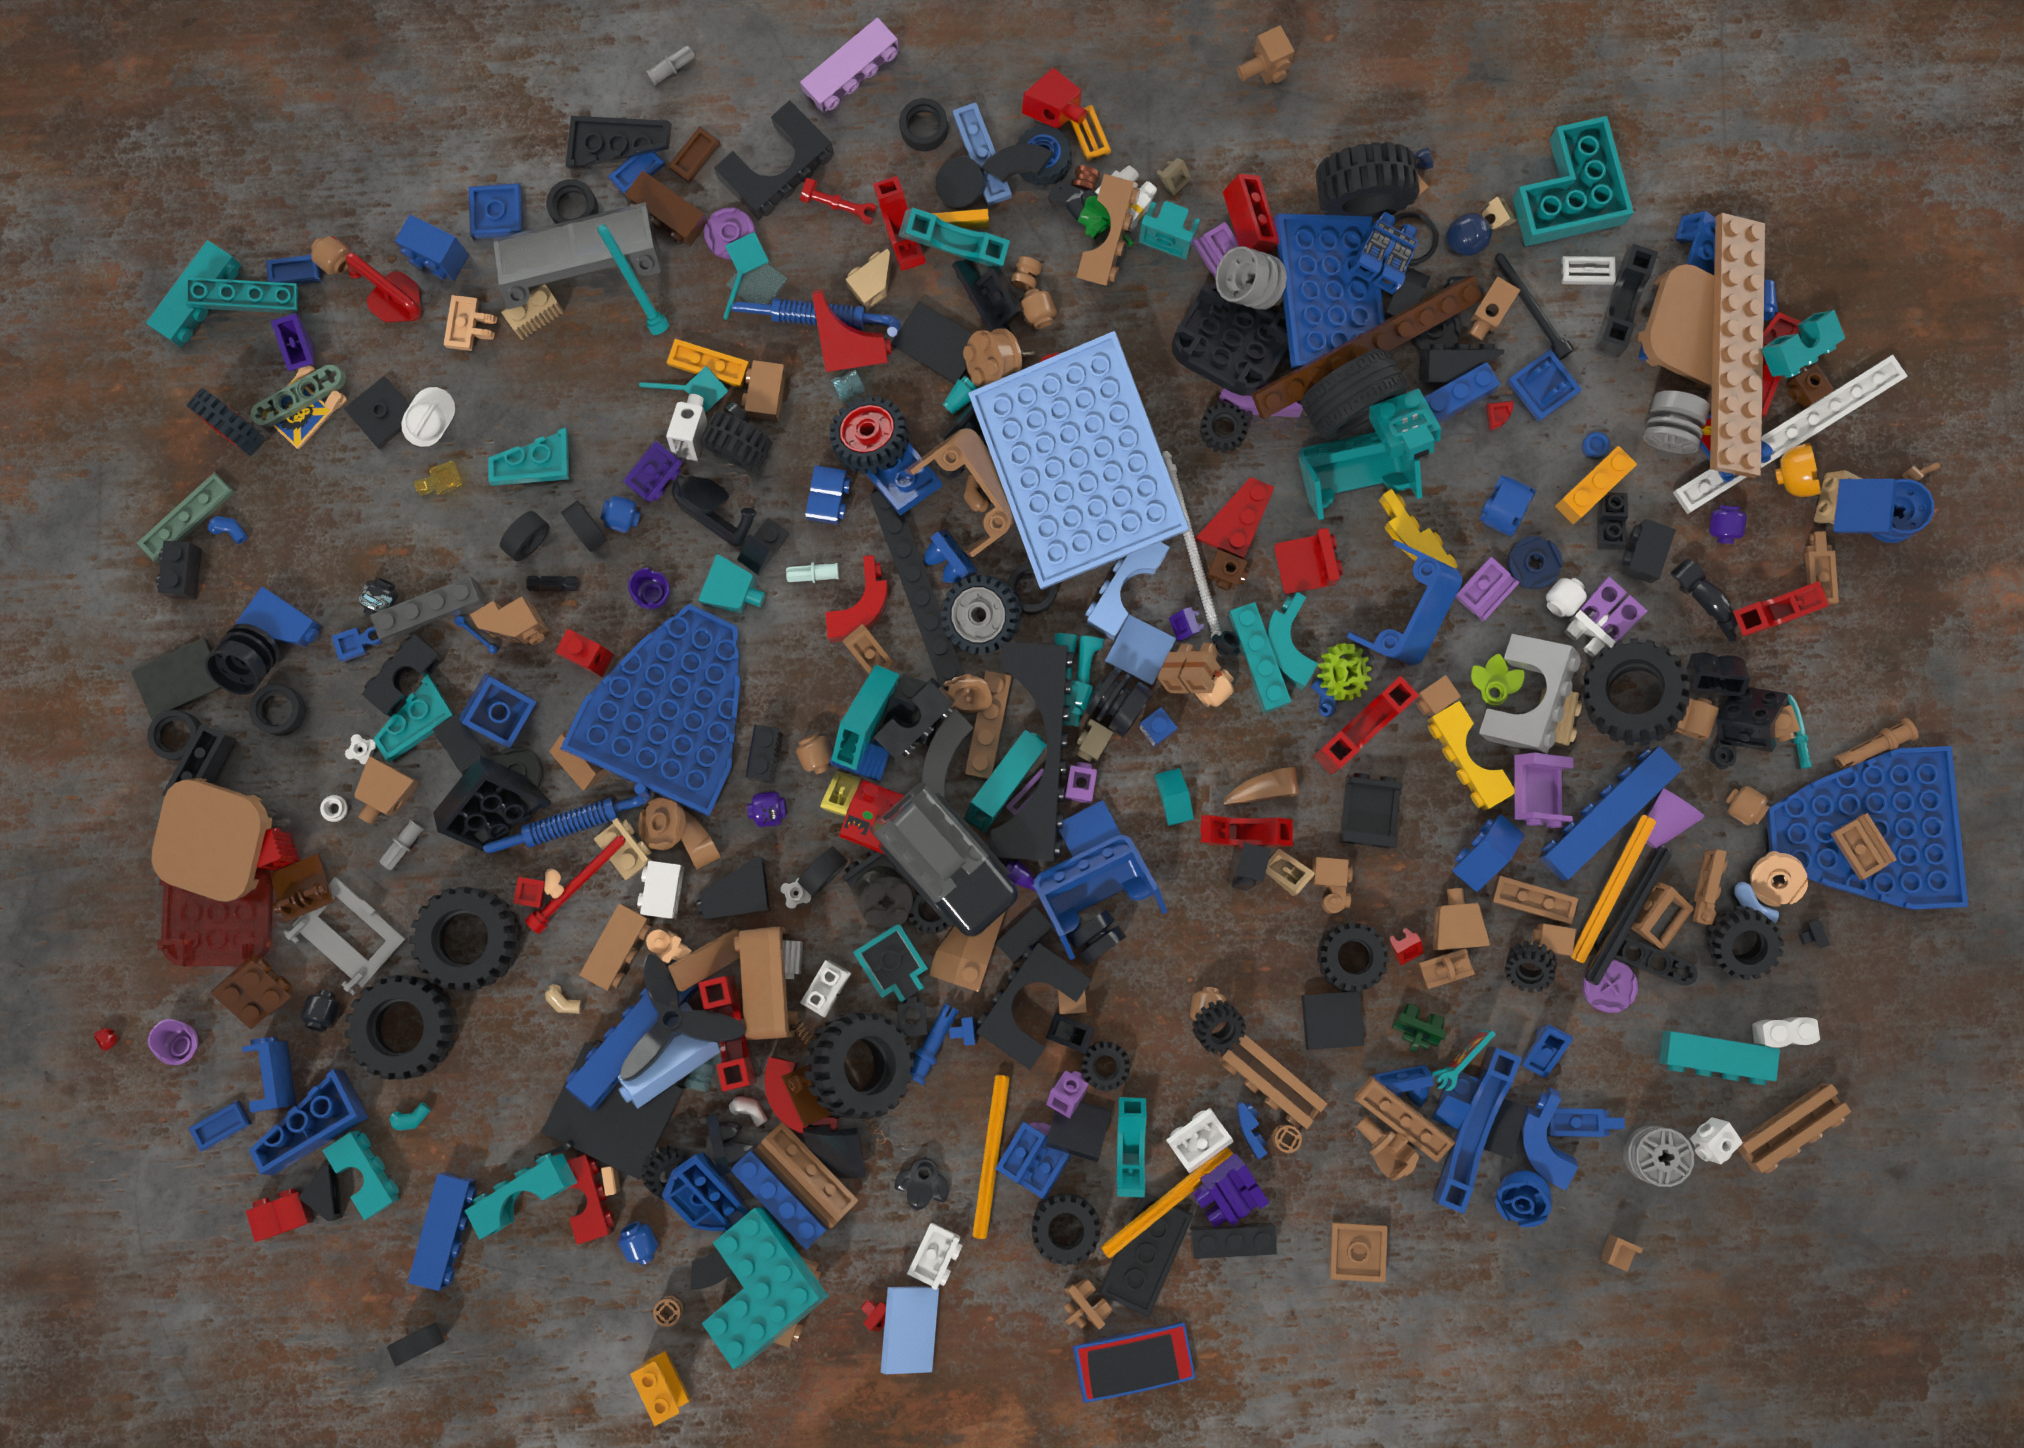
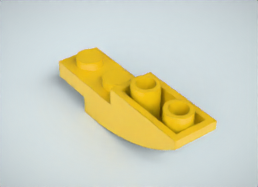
(1406, 530)

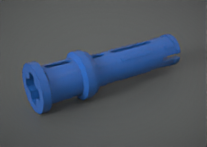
(925, 1056)

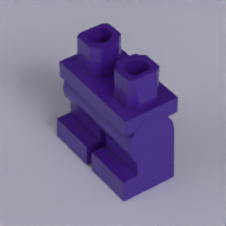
(1232, 1190)

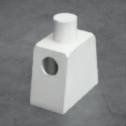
(687, 428)

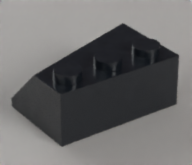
(487, 804)

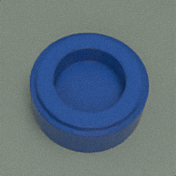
(1596, 445)

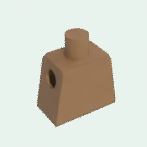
(1496, 301)
(383, 789)
(1458, 924)

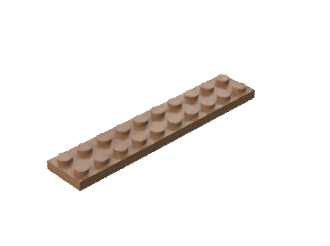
(1737, 346)

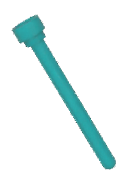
(656, 322)

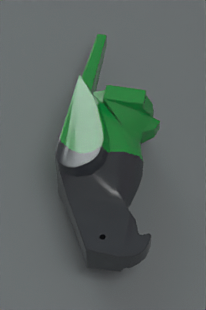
(1084, 208)

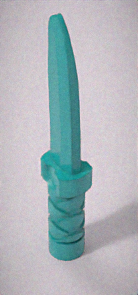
(1801, 737)

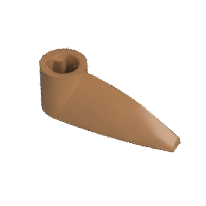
(1268, 786)
(698, 843)

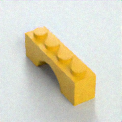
(1487, 786)

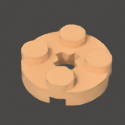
(1778, 864)

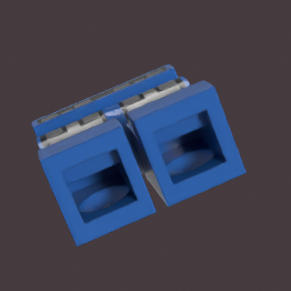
(1385, 253)

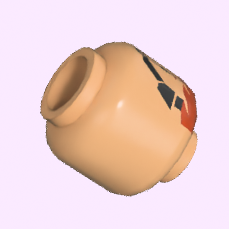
(1222, 690)

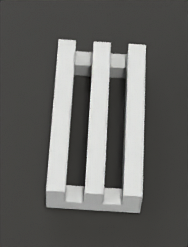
(1588, 260)

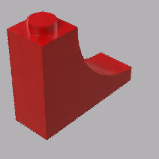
(844, 345)

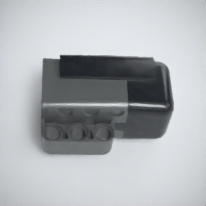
(945, 860)

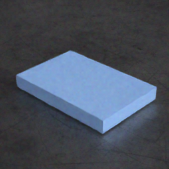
(909, 1330)

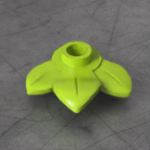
(1497, 677)

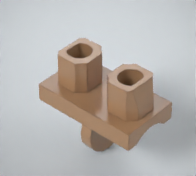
(1446, 968)
(1095, 1314)

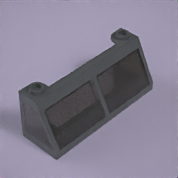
(573, 250)

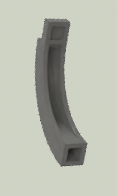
(942, 749)

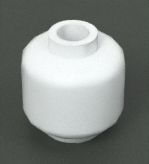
(1566, 597)

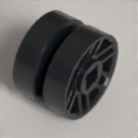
(1096, 937)

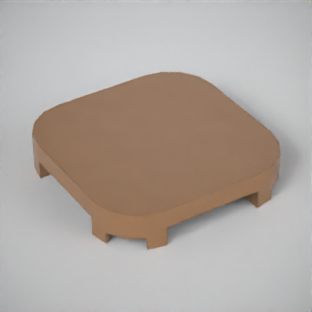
(1682, 324)
(209, 839)

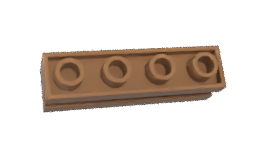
(1274, 1081)
(1793, 1127)
(805, 1175)

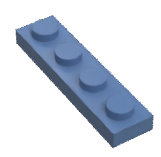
(980, 149)

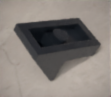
(762, 546)
(901, 702)

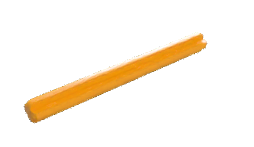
(1613, 888)
(990, 1157)
(1163, 1205)

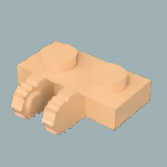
(462, 323)

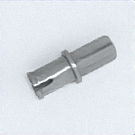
(670, 65)
(401, 845)

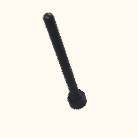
(1560, 346)

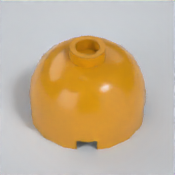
(1799, 472)

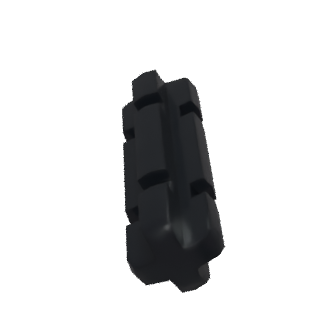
(552, 583)

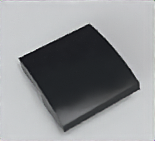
(1332, 1020)
(837, 1150)

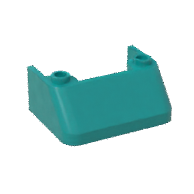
(1353, 465)

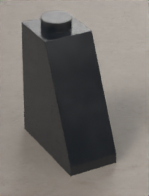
(737, 893)

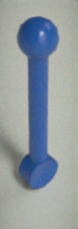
(461, 622)

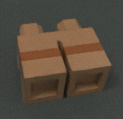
(1190, 669)

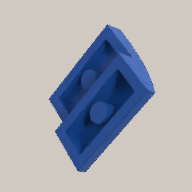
(1031, 1162)

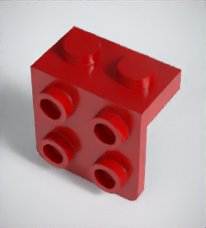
(1308, 562)

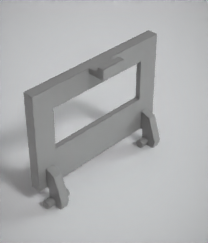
(337, 948)

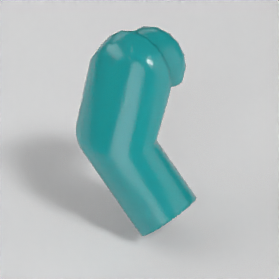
(409, 1121)

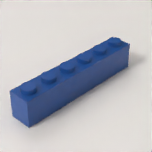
(1610, 812)
(604, 1064)

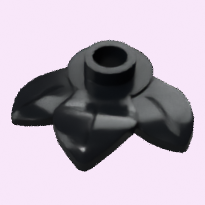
(922, 1188)

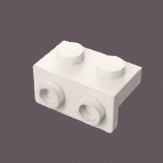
(1199, 1140)
(934, 1256)

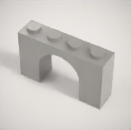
(1536, 728)

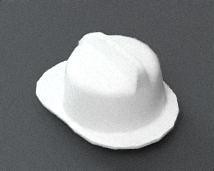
(428, 416)

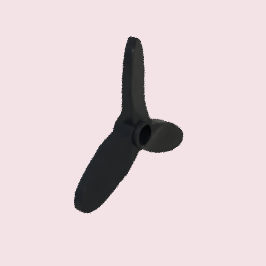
(695, 1024)

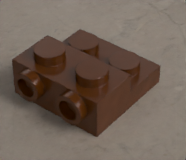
(253, 991)

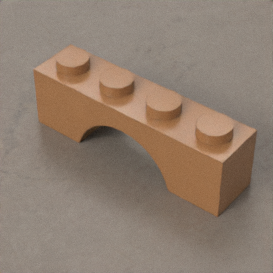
(1117, 197)

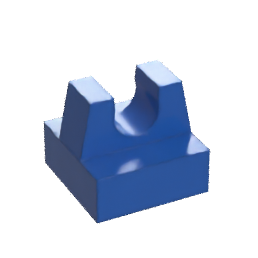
(967, 1031)

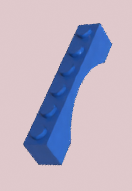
(1464, 1157)

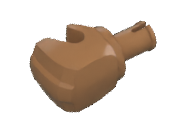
(1389, 1150)

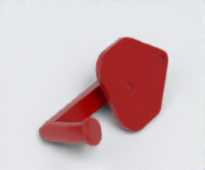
(395, 295)

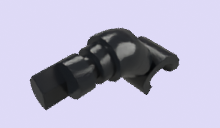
(1708, 595)

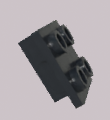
(1750, 719)

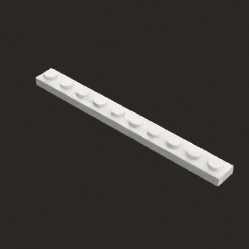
(1800, 428)

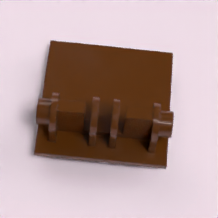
(301, 888)
(803, 1100)

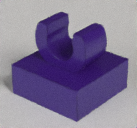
(1185, 624)

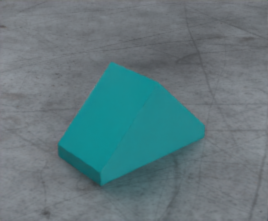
(1174, 796)

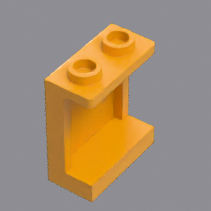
(660, 1387)

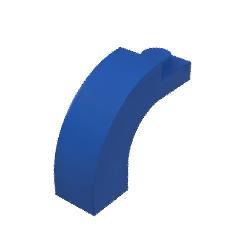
(1545, 1158)

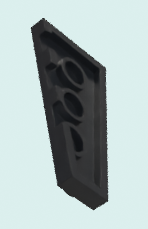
(609, 139)

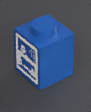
(1157, 727)

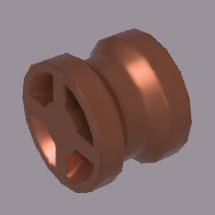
(1086, 178)

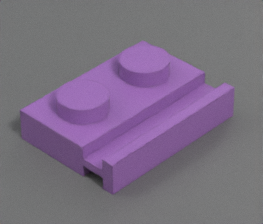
(1215, 245)
(1486, 589)

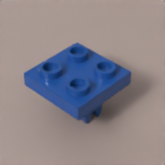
(1544, 385)

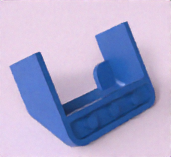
(1442, 587)
(1092, 878)

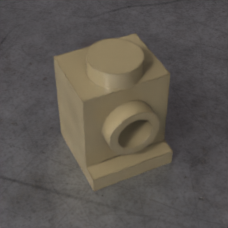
(1093, 742)

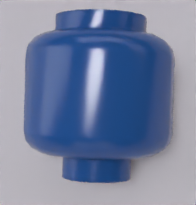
(619, 514)
(638, 1243)

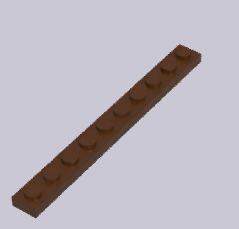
(1383, 336)

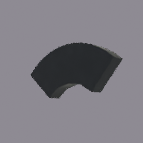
(1016, 160)
(709, 1271)

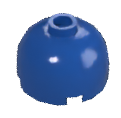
(1524, 1198)

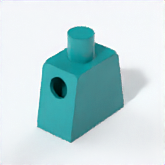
(730, 587)

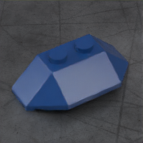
(703, 1196)

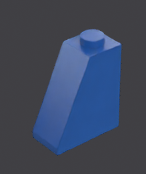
(280, 619)

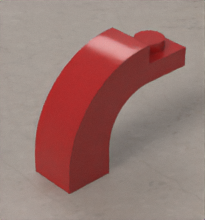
(892, 208)
(1781, 609)
(866, 611)
(1255, 831)
(780, 1099)

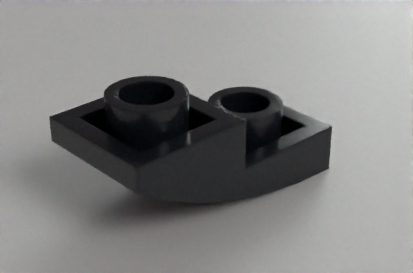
(1612, 521)

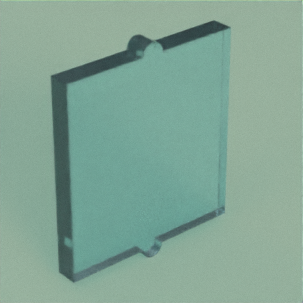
(759, 284)

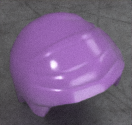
(173, 1041)

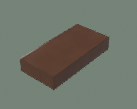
(694, 154)

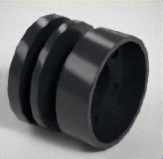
(242, 659)
(1119, 701)

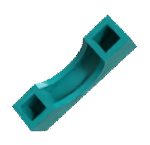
(965, 243)
(1264, 669)
(496, 1210)

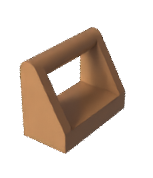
(1653, 909)

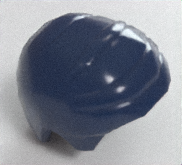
(1469, 234)

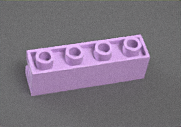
(850, 66)

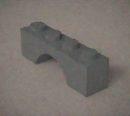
(406, 617)

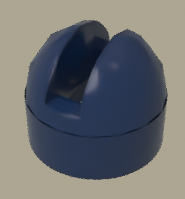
(1425, 158)

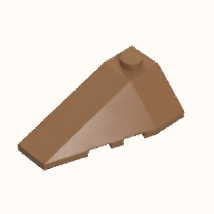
(965, 958)

